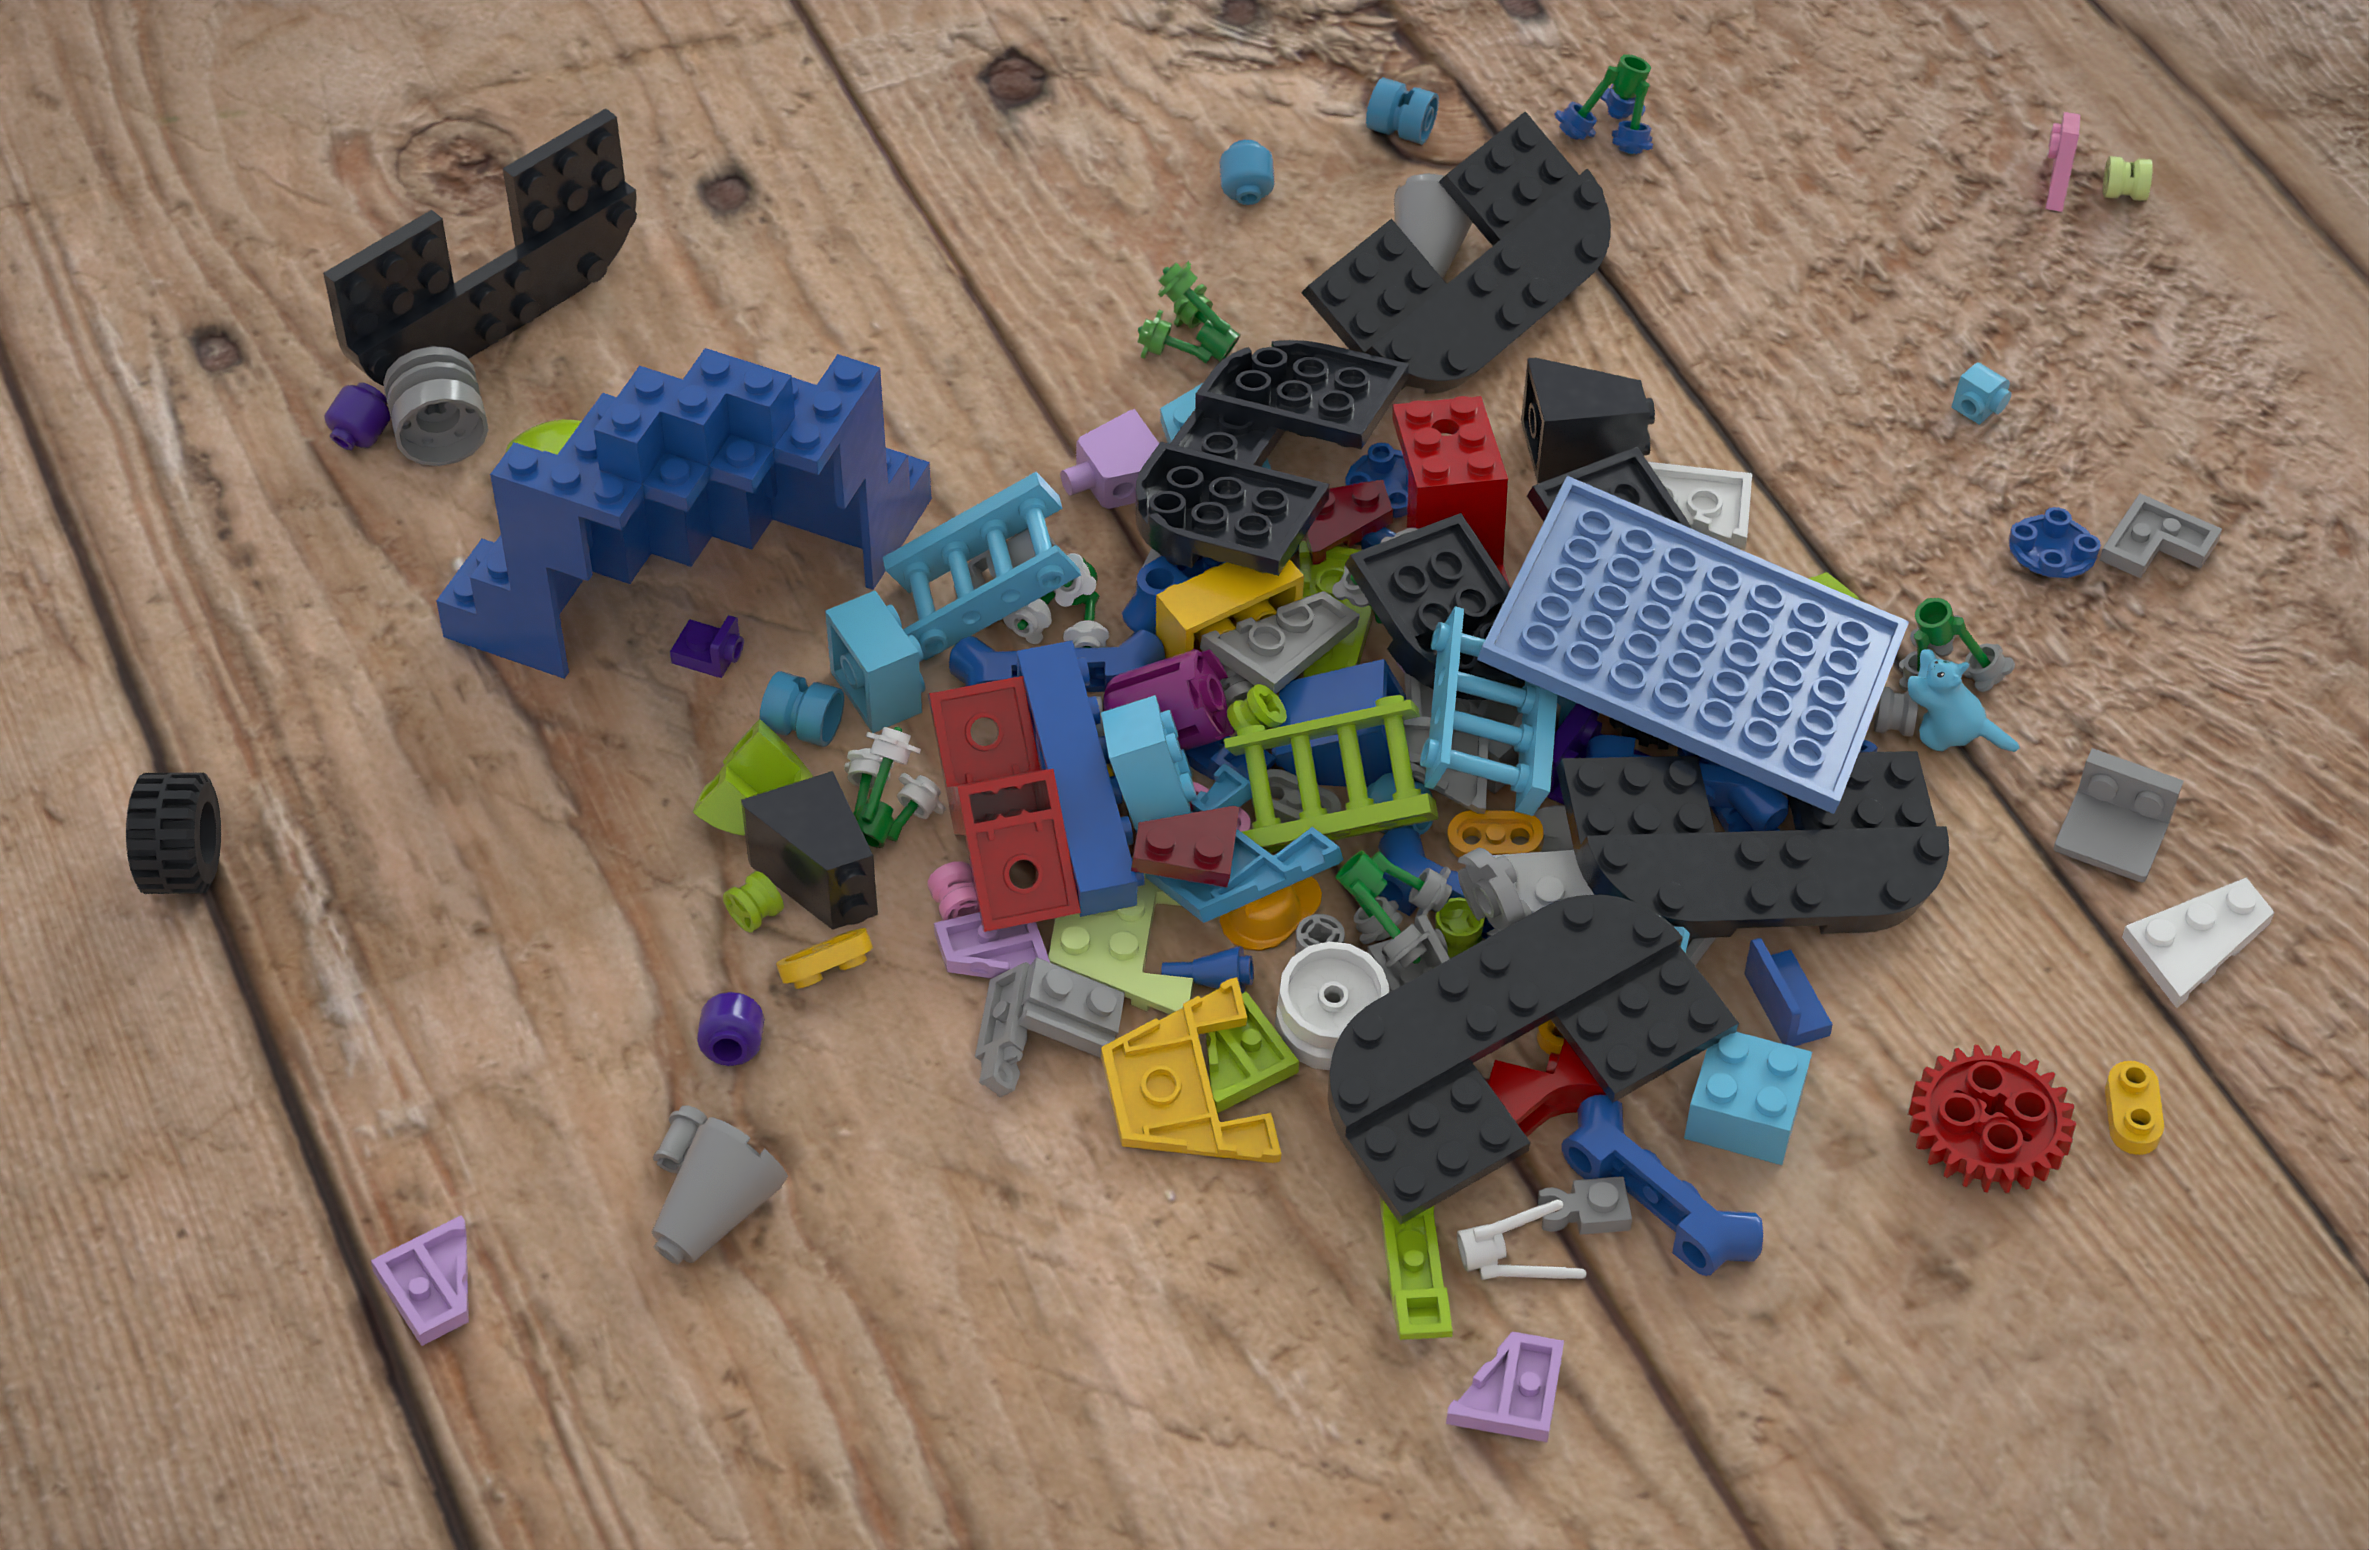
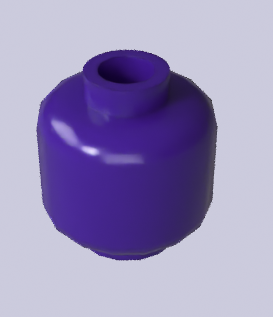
(357, 416)
(730, 1029)

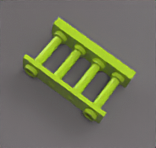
(1361, 813)

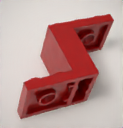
(1454, 470)
(1004, 804)

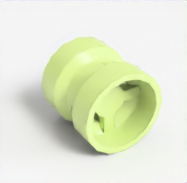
(2127, 178)

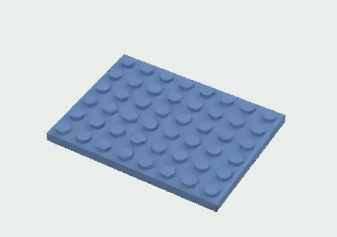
(1696, 643)

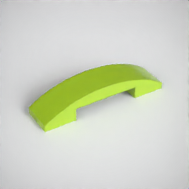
(1415, 1276)

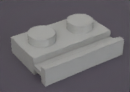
(1070, 1007)

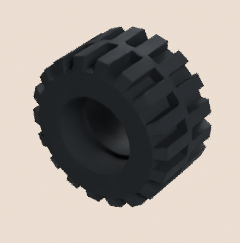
(173, 833)

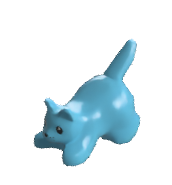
(1953, 711)

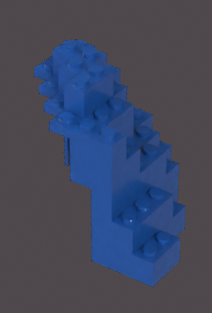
(668, 474)

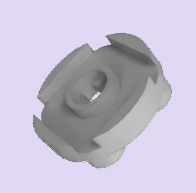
(1490, 889)

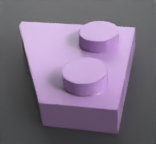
(990, 953)
(429, 1280)
(1513, 1390)

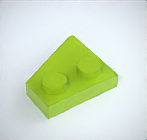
(1247, 1058)

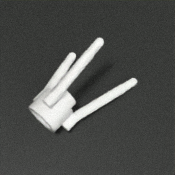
(1484, 1245)

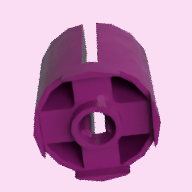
(1185, 686)

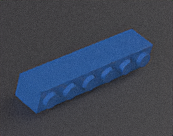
(1069, 743)

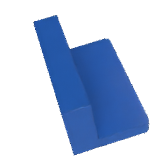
(1786, 995)

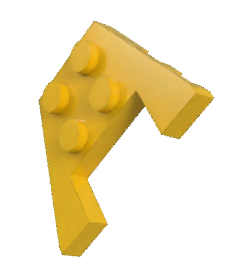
(1164, 1086)

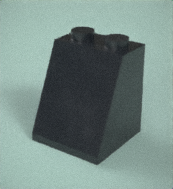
(1581, 416)
(813, 849)

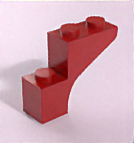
(1539, 1095)

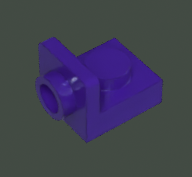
(708, 647)

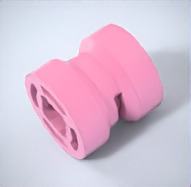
(954, 890)

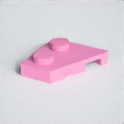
(2062, 149)

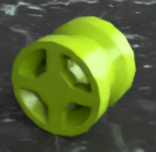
(1259, 708)
(753, 901)

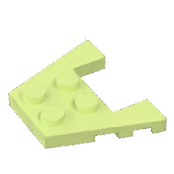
(1114, 950)

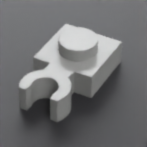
(1594, 1204)

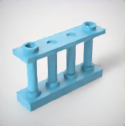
(967, 536)
(1532, 739)

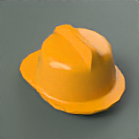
(1272, 917)

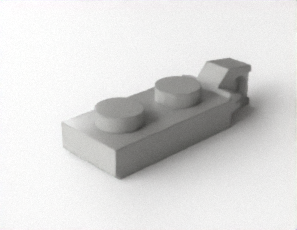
(1000, 1036)

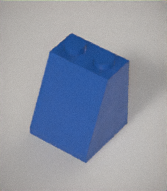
(1332, 695)

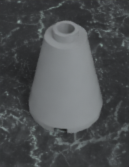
(1431, 219)
(714, 1191)

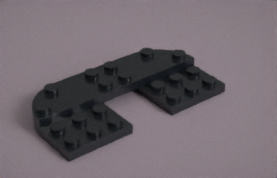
(567, 228)
(1545, 239)
(1209, 484)
(1431, 570)
(1651, 839)
(1588, 963)

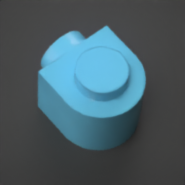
(1981, 393)

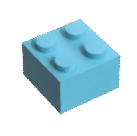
(875, 661)
(1148, 761)
(1748, 1096)

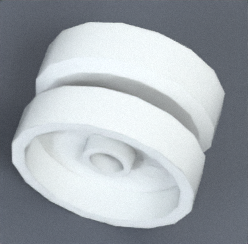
(1321, 995)

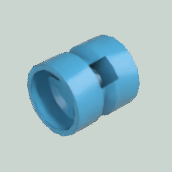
(1400, 110)
(807, 710)

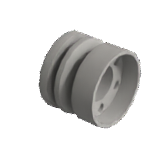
(435, 406)

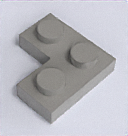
(2158, 527)

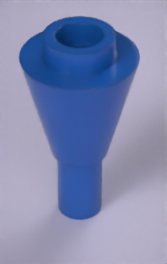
(1215, 968)

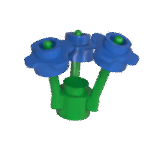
(1623, 99)

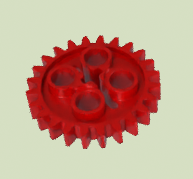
(1991, 1118)

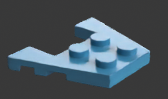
(1253, 869)

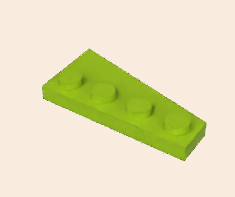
(1322, 578)

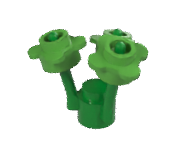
(1192, 309)

